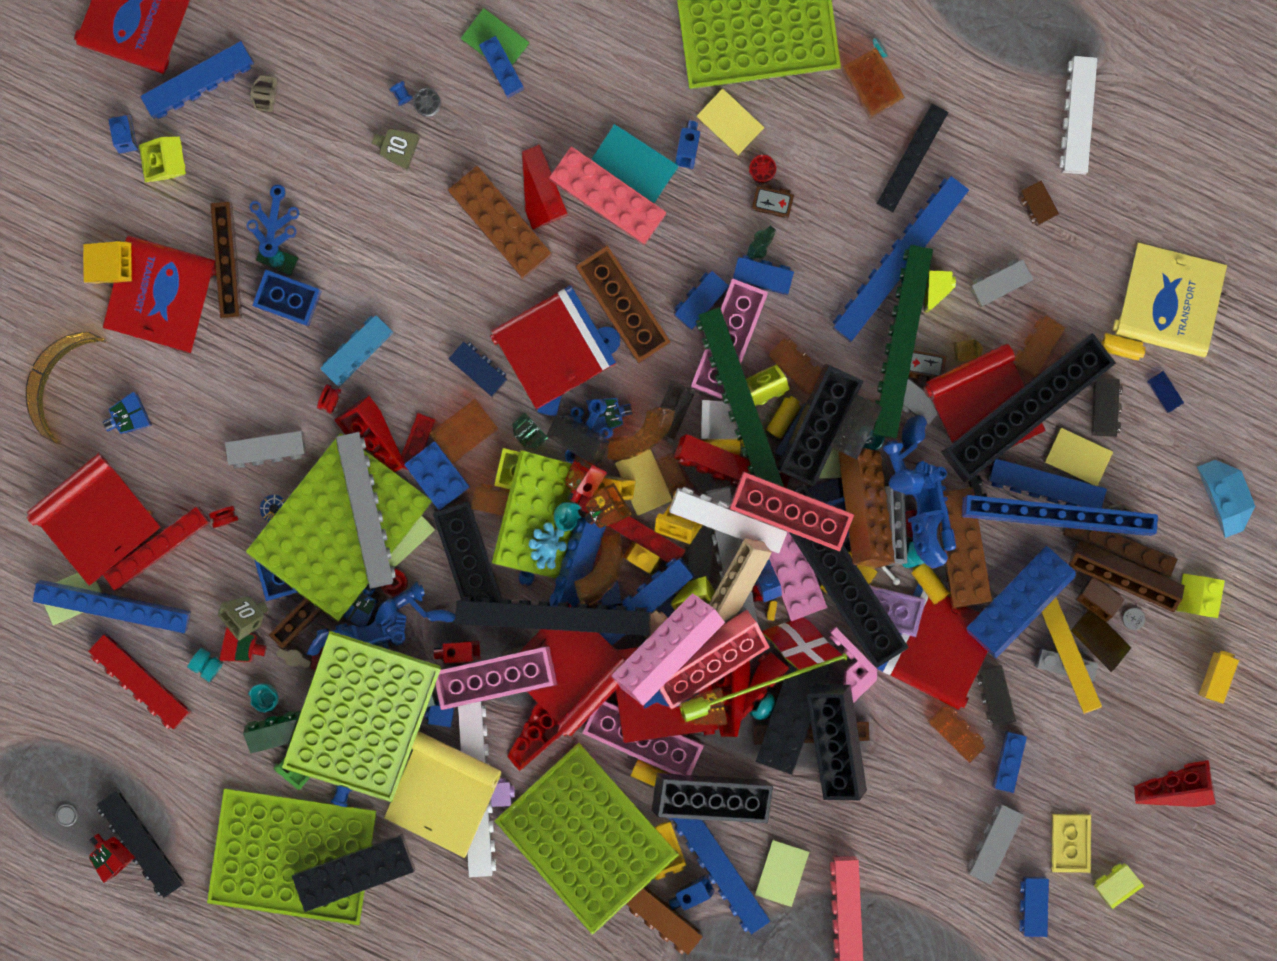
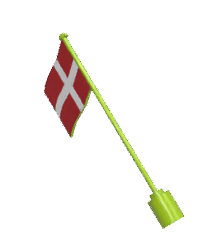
(797, 642)

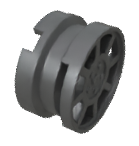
(427, 102)

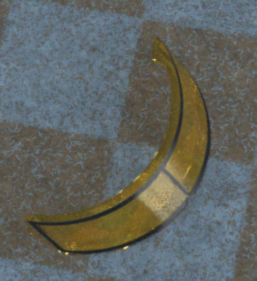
(41, 371)

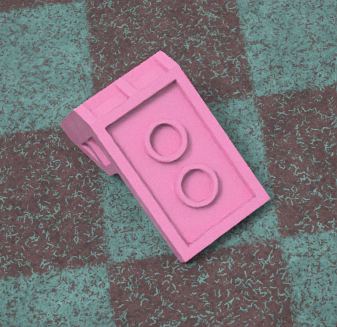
(858, 682)

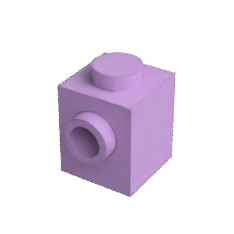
(503, 793)

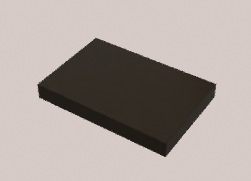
(1101, 639)

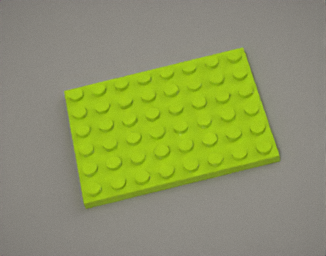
(756, 39)
(315, 537)
(361, 716)
(586, 838)
(270, 839)

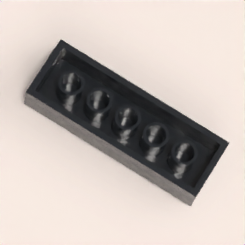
(818, 424)
(467, 553)
(790, 721)
(836, 742)
(712, 798)
(353, 872)

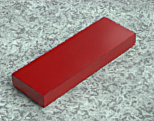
(418, 437)

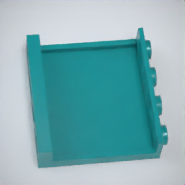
(635, 163)

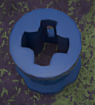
(401, 93)
(341, 796)

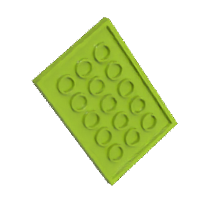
(532, 499)

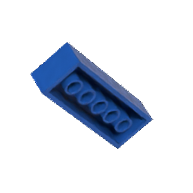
(1021, 602)

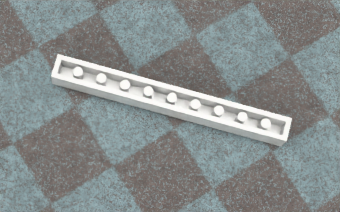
(473, 744)

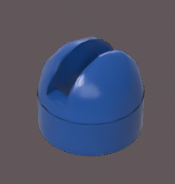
(526, 578)

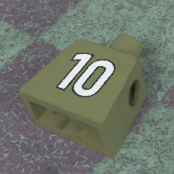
(397, 147)
(242, 615)

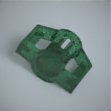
(761, 241)
(528, 432)

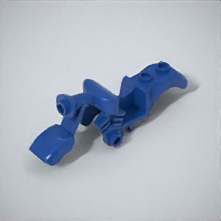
(927, 490)
(388, 623)

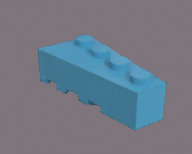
(356, 350)

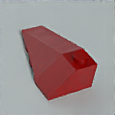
(542, 196)
(369, 422)
(768, 669)
(731, 683)
(536, 737)
(1184, 787)

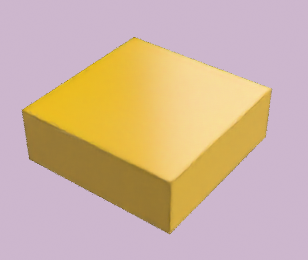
(771, 610)

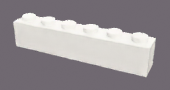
(1079, 115)
(722, 518)

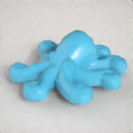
(546, 546)

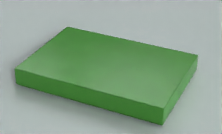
(488, 26)

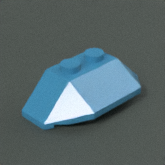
(1227, 495)

